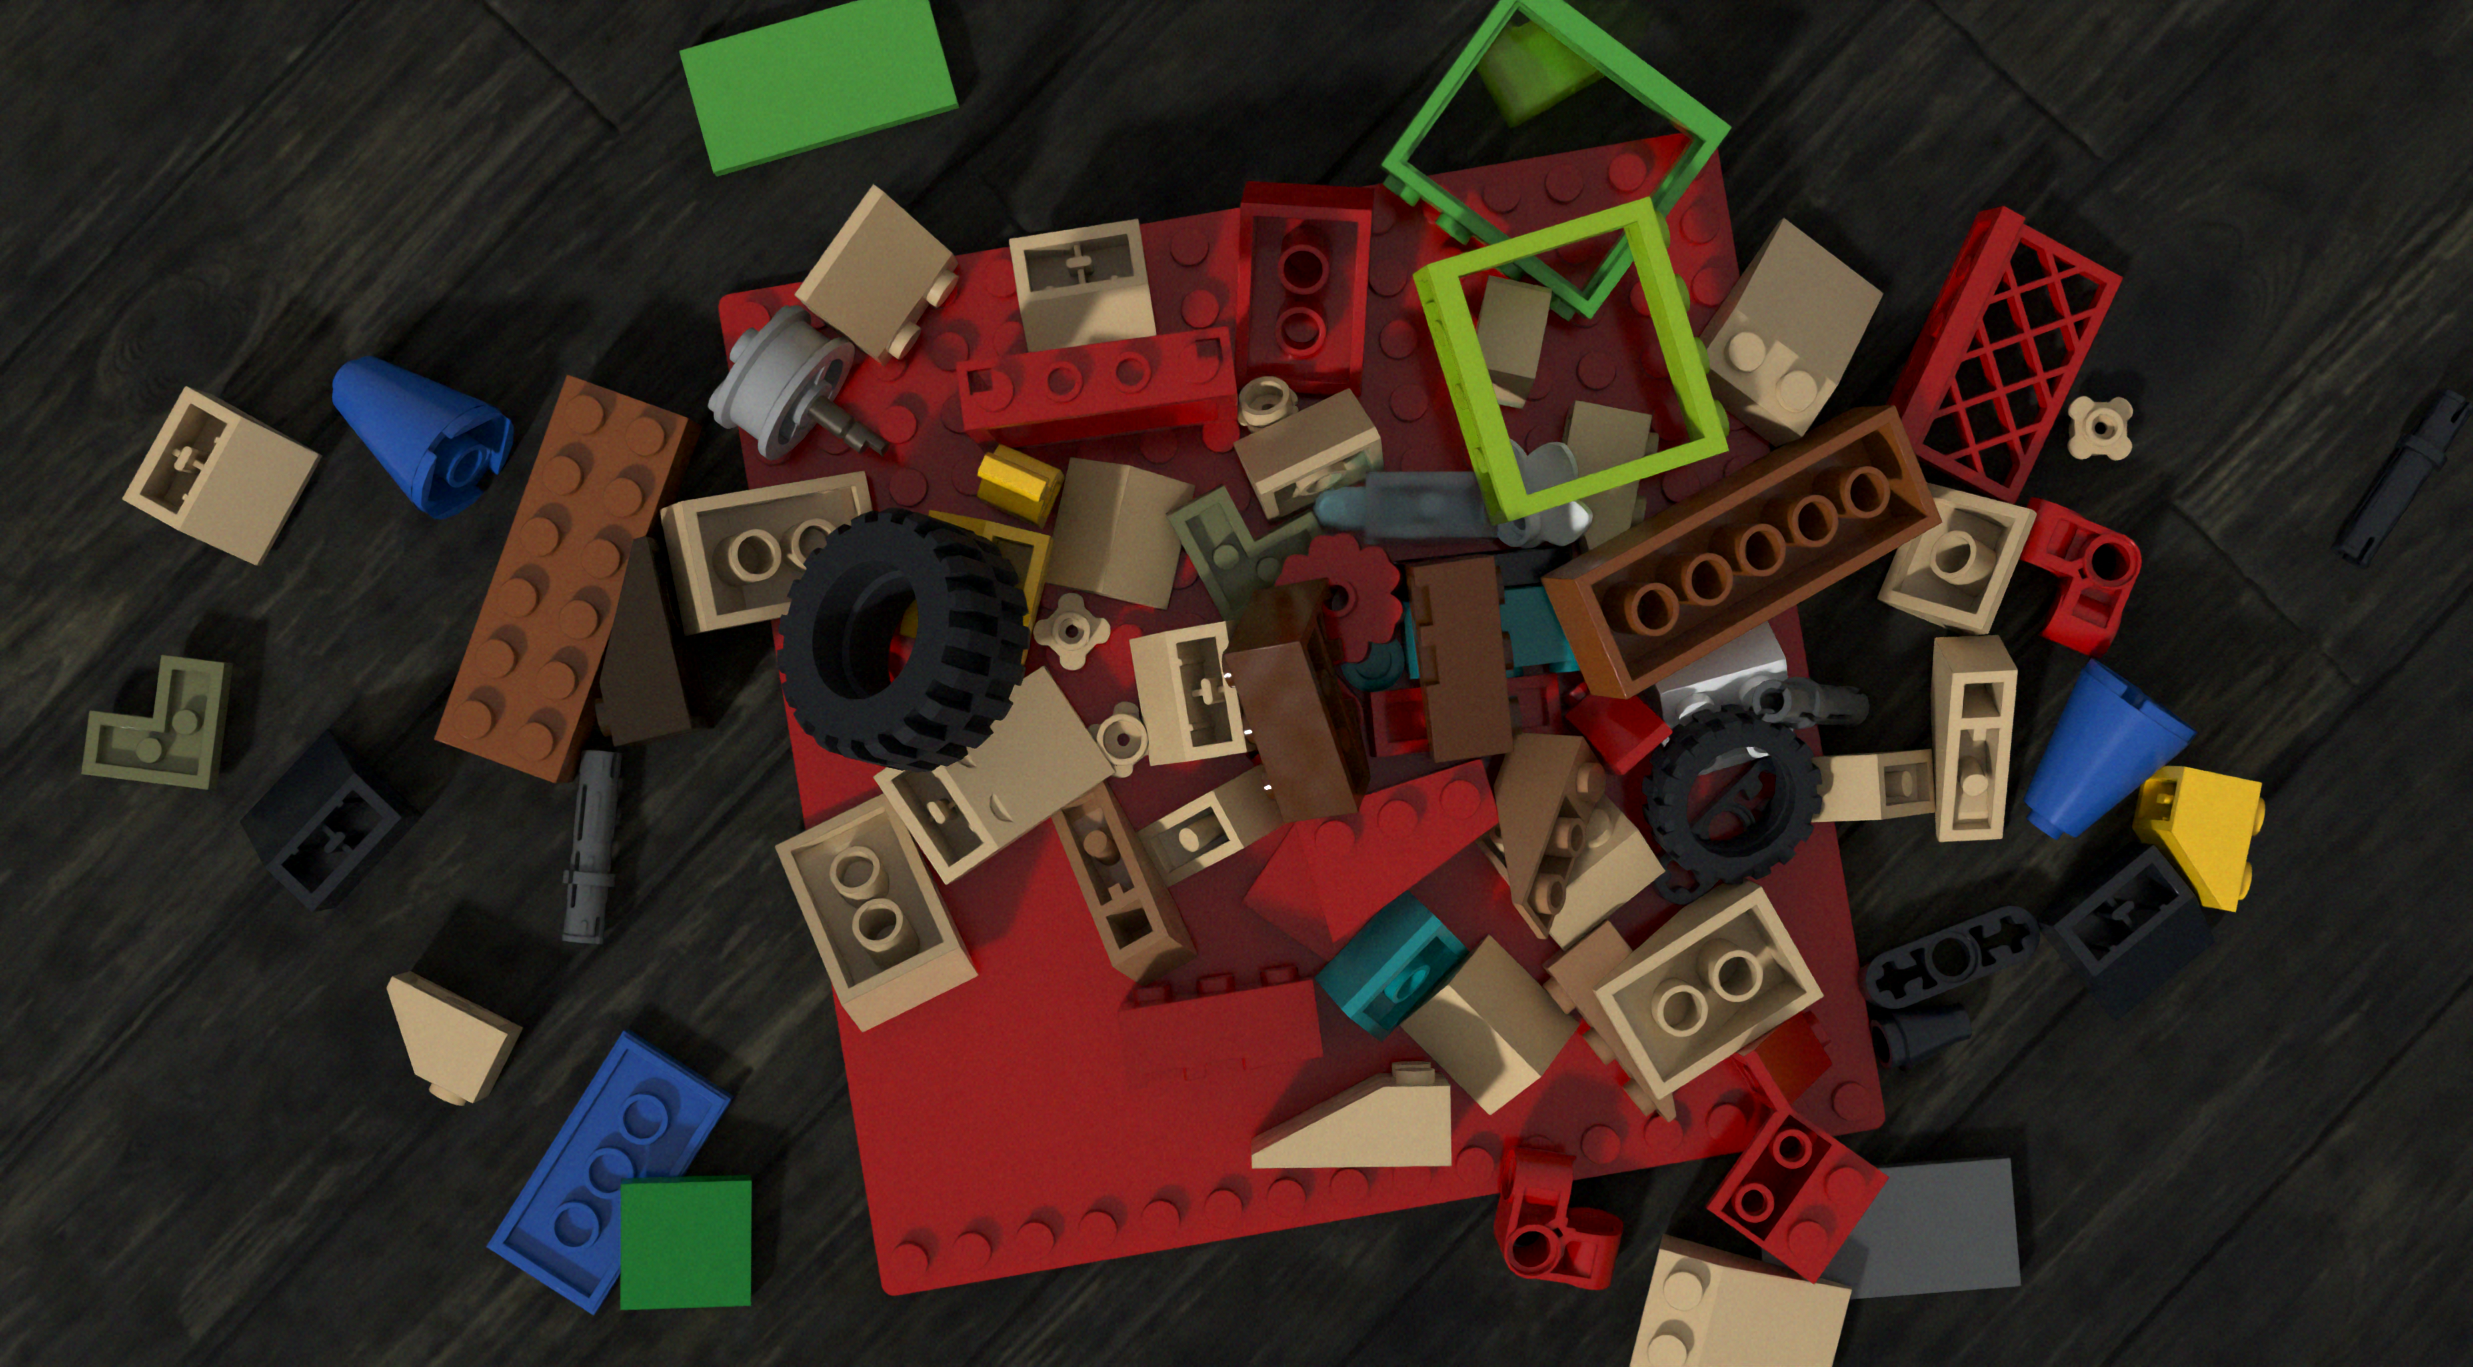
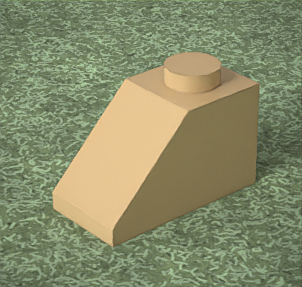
(1875, 785)
(1211, 827)
(451, 1038)

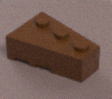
(1462, 656)
(1294, 703)

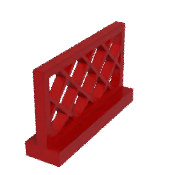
(1959, 319)

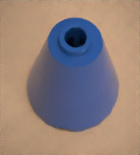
(423, 433)
(2101, 751)

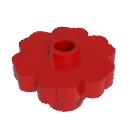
(1371, 583)

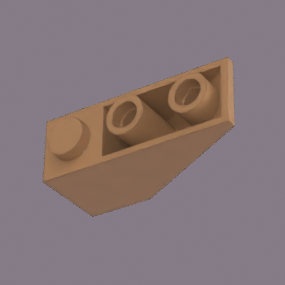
(1543, 815)
(1571, 985)

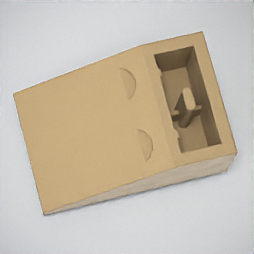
(1003, 788)

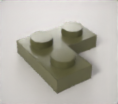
(1226, 553)
(179, 741)

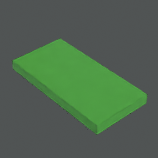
(817, 81)

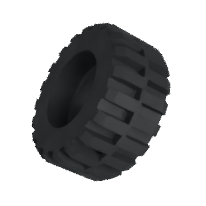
(962, 652)

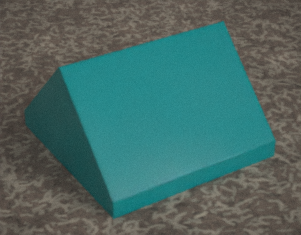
(1391, 965)

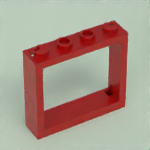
(1098, 390)

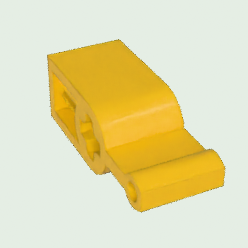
(1019, 485)

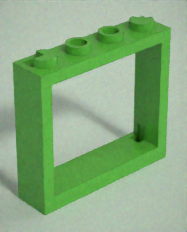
(1616, 63)

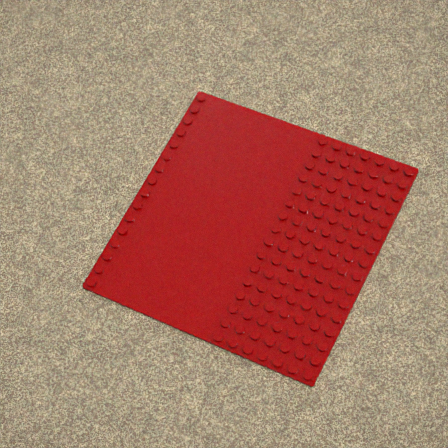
(1004, 1105)

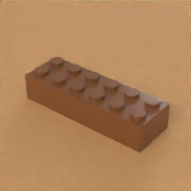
(1741, 551)
(555, 593)

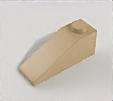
(1971, 735)

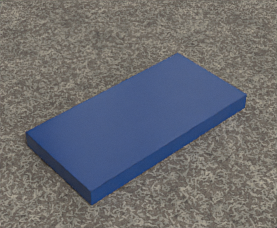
(633, 1121)

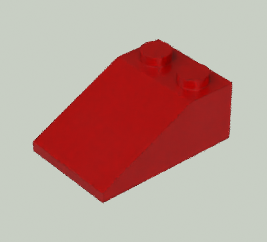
(1303, 285)

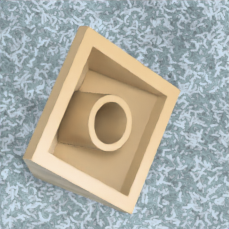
(1310, 452)
(1116, 532)
(1960, 566)
(1490, 1026)

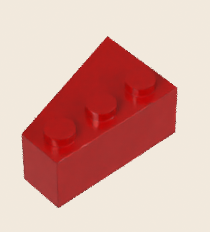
(1394, 840)
(1219, 1027)

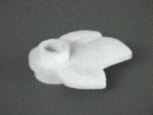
(1560, 525)

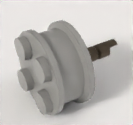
(787, 385)

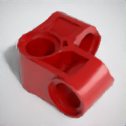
(2085, 605)
(1573, 1243)

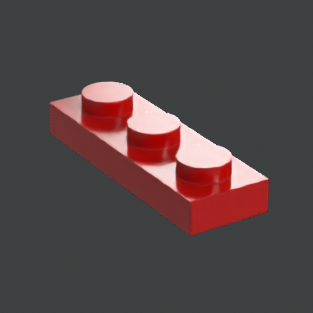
(1398, 717)

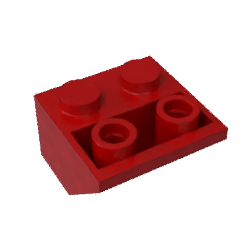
(1797, 1192)

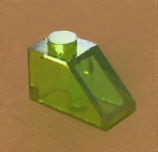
(1532, 71)

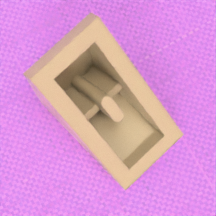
(1512, 336)

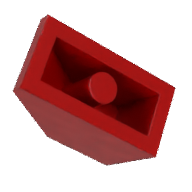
(1614, 728)
(1785, 1060)

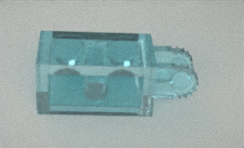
(1409, 509)

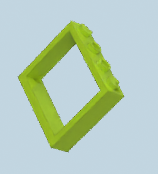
(1473, 390)

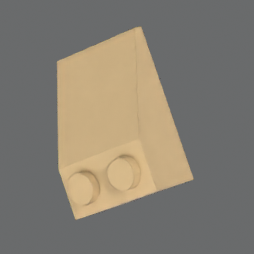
(879, 278)
(1786, 334)
(746, 548)
(875, 913)
(1706, 986)
(1376, 1123)
(1735, 1312)

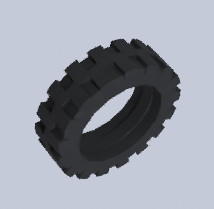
(1773, 834)

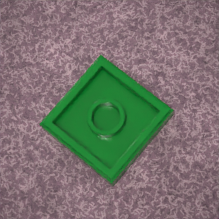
(685, 1242)

